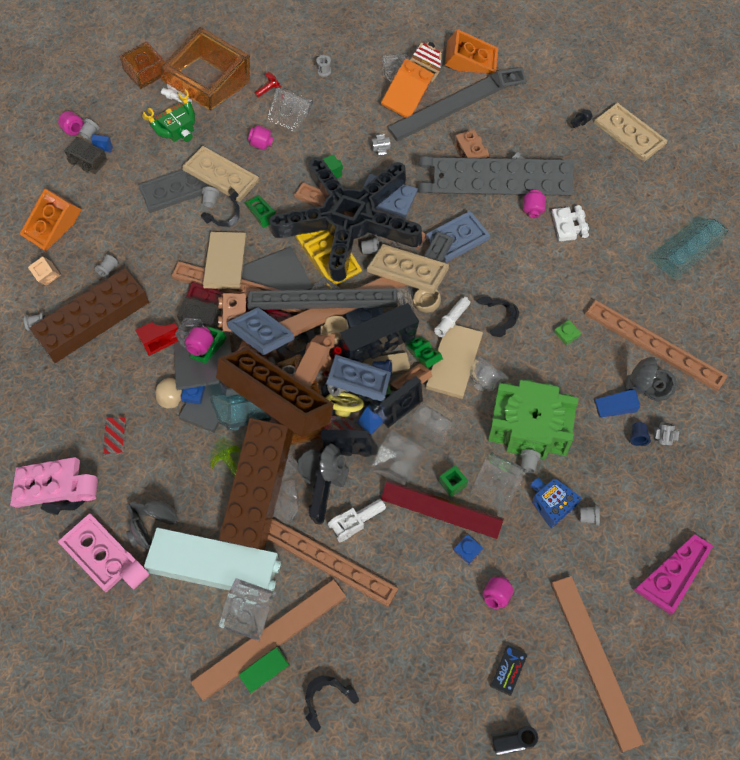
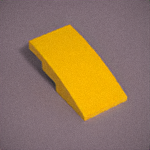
(318, 249)

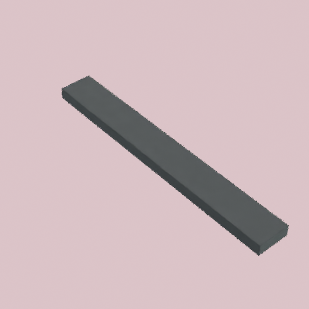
(443, 108)
(322, 299)

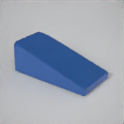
(618, 404)

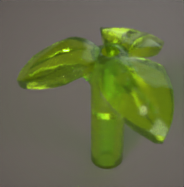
(225, 456)

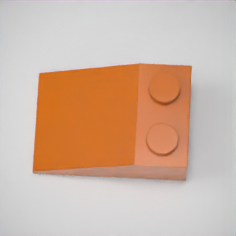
(470, 54)
(407, 88)
(49, 219)

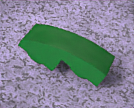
(423, 352)
(264, 670)

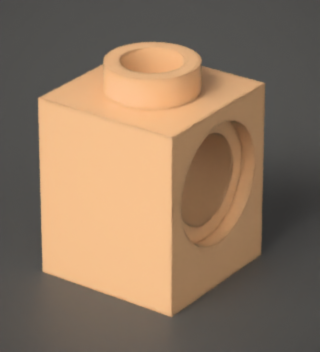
(44, 271)

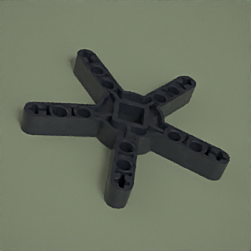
(347, 228)

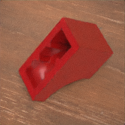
(157, 337)

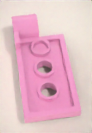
(65, 483)
(114, 567)

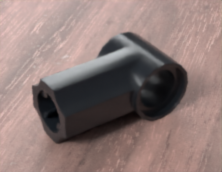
(512, 742)

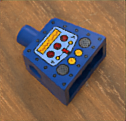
(553, 500)

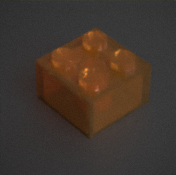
(142, 64)

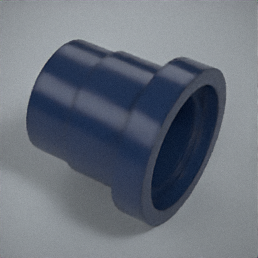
(384, 365)
(640, 434)

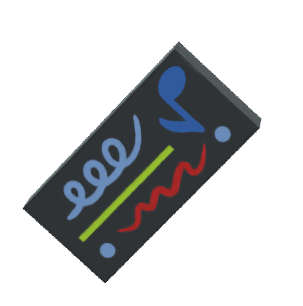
(509, 670)

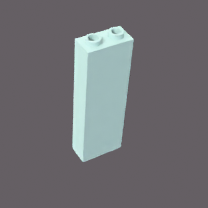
(210, 561)

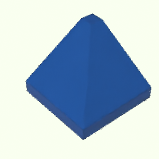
(369, 421)

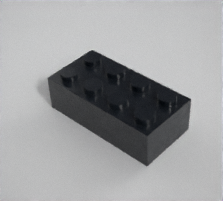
(379, 334)

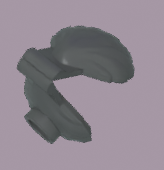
(646, 379)
(331, 466)
(155, 508)

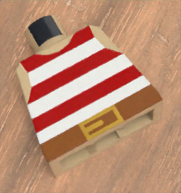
(428, 58)

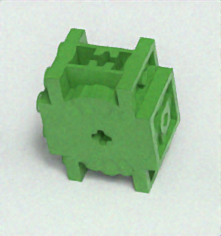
(533, 418)

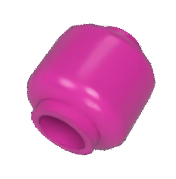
(70, 123)
(260, 137)
(534, 203)
(198, 341)
(497, 592)

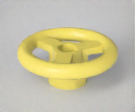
(344, 403)

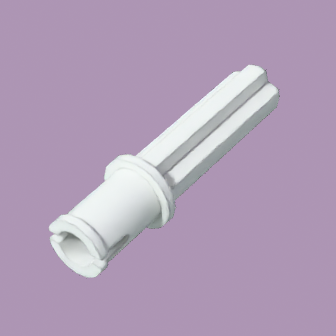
(448, 321)

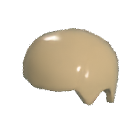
(426, 301)
(334, 325)
(167, 394)

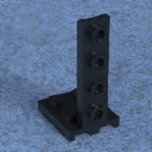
(398, 402)
(349, 443)

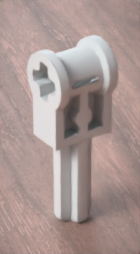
(352, 521)

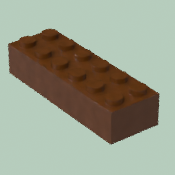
(89, 315)
(274, 391)
(256, 484)

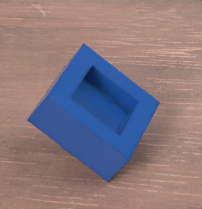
(102, 142)
(193, 395)
(468, 549)

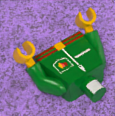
(175, 122)

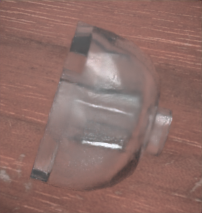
(486, 376)

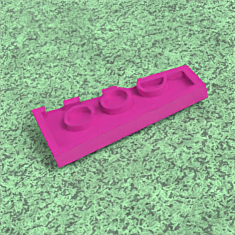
(672, 579)

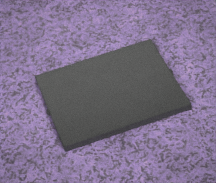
(278, 271)
(193, 373)

